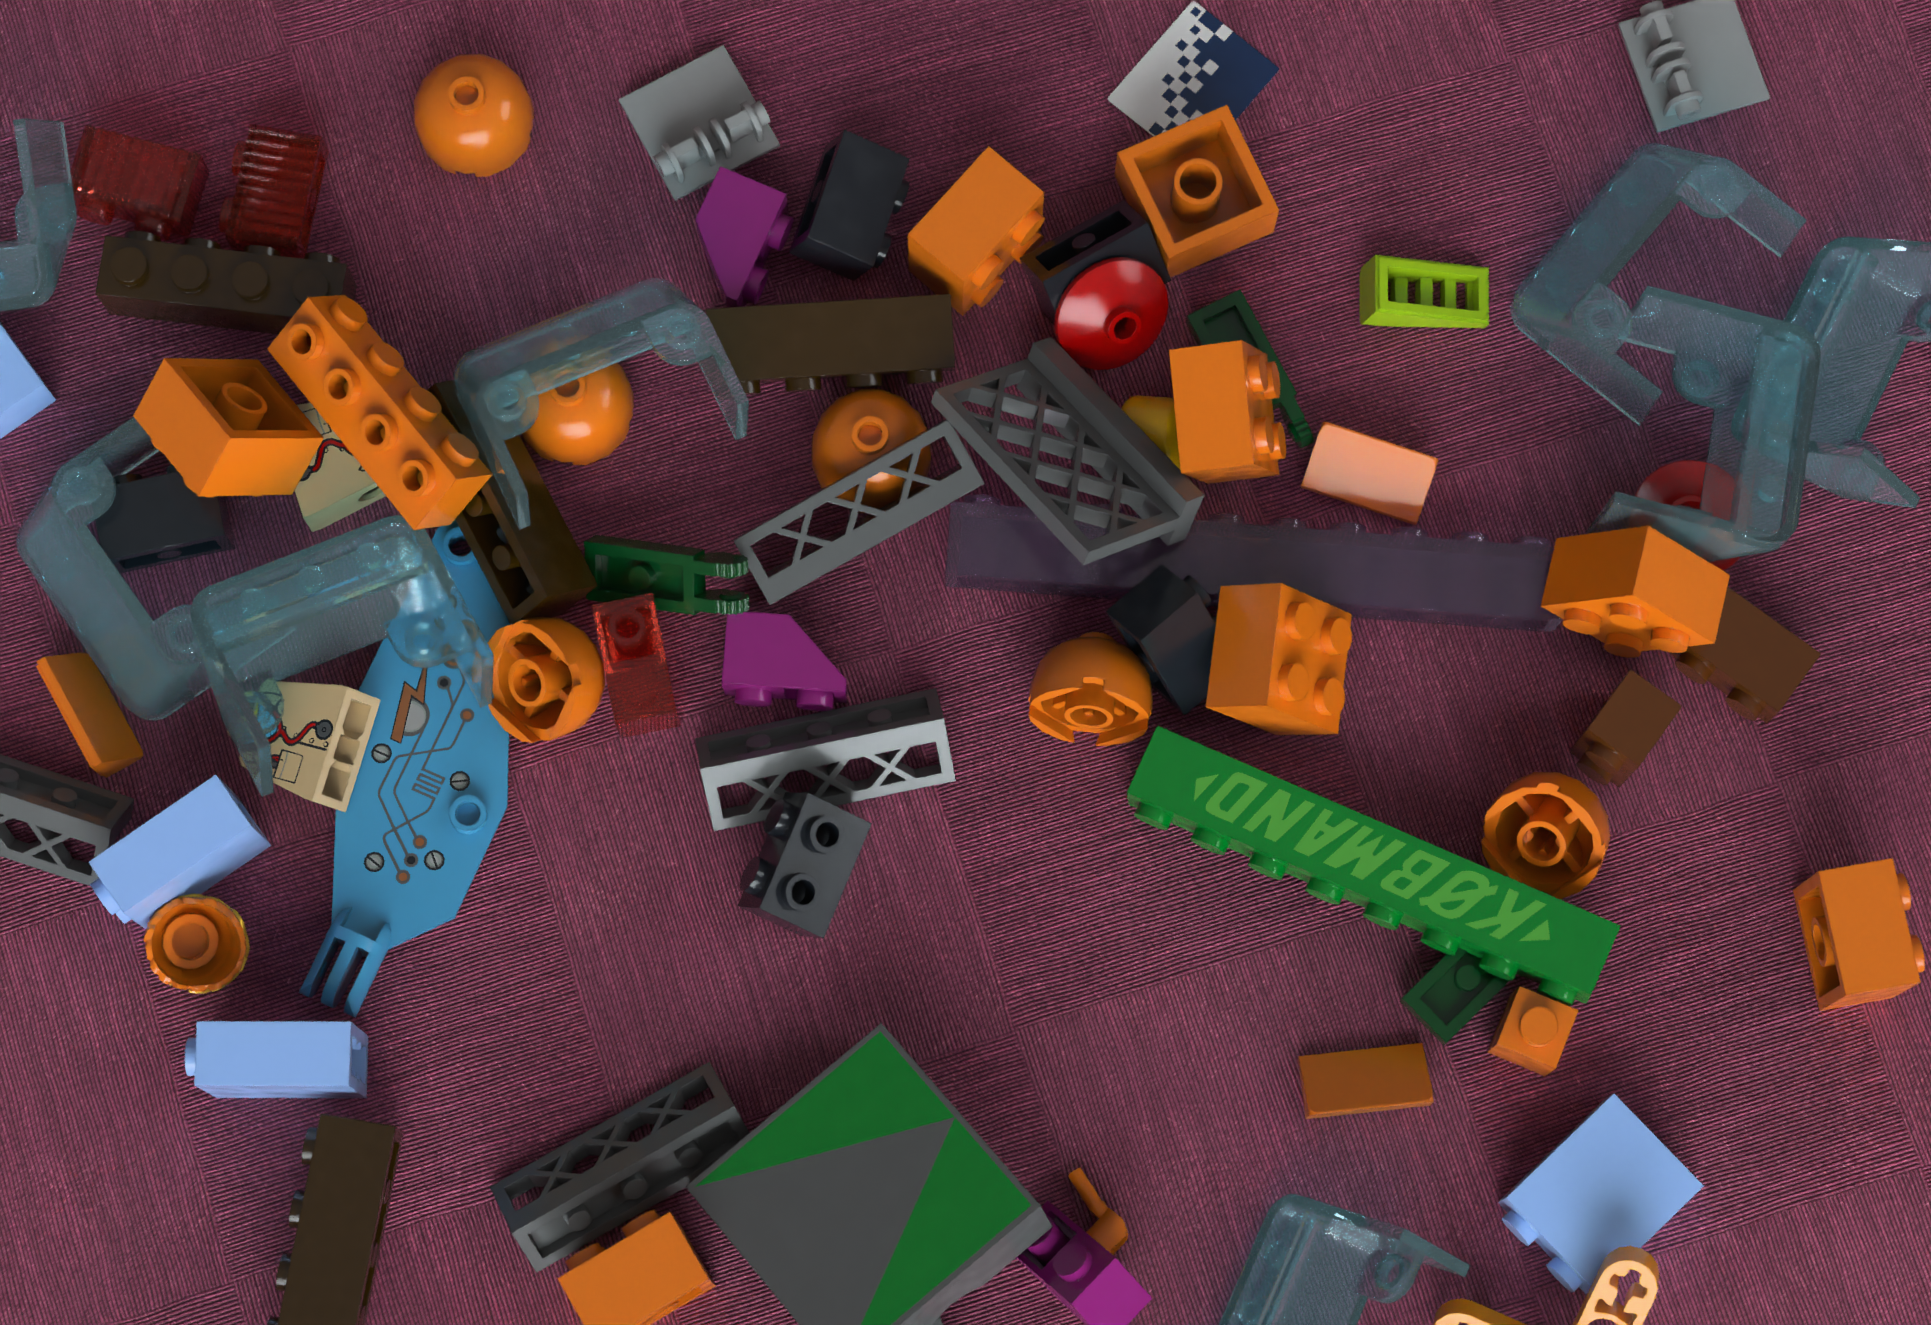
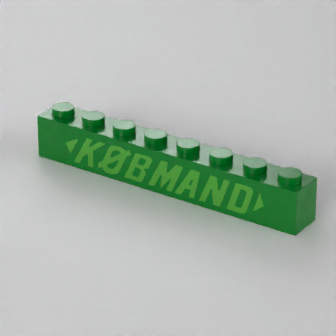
(1372, 866)

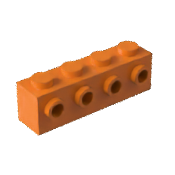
(380, 411)

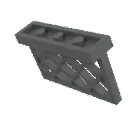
(1093, 433)

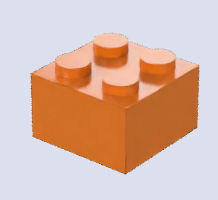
(1197, 190)
(977, 232)
(1226, 412)
(227, 427)
(1635, 591)
(1279, 659)
(1858, 934)
(637, 1277)

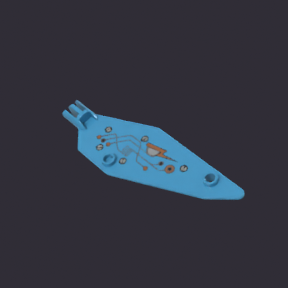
(419, 804)

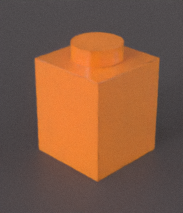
(1532, 1031)

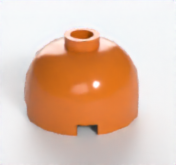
(473, 115)
(583, 418)
(860, 430)
(544, 678)
(1091, 688)
(1547, 833)

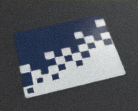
(1191, 73)

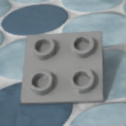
(1692, 61)
(699, 122)

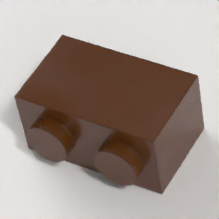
(1751, 660)
(1624, 730)

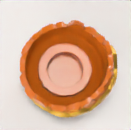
(196, 943)

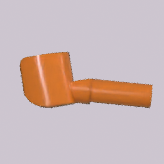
(1109, 1228)

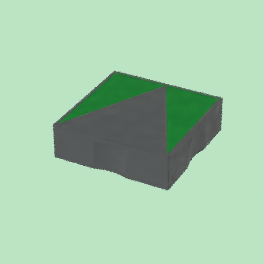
(869, 1196)

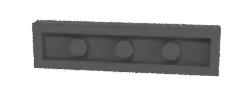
(871, 529)
(821, 740)
(56, 811)
(626, 1175)

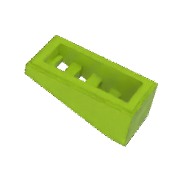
(1378, 311)

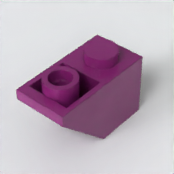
(738, 230)
(776, 659)
(1083, 1273)

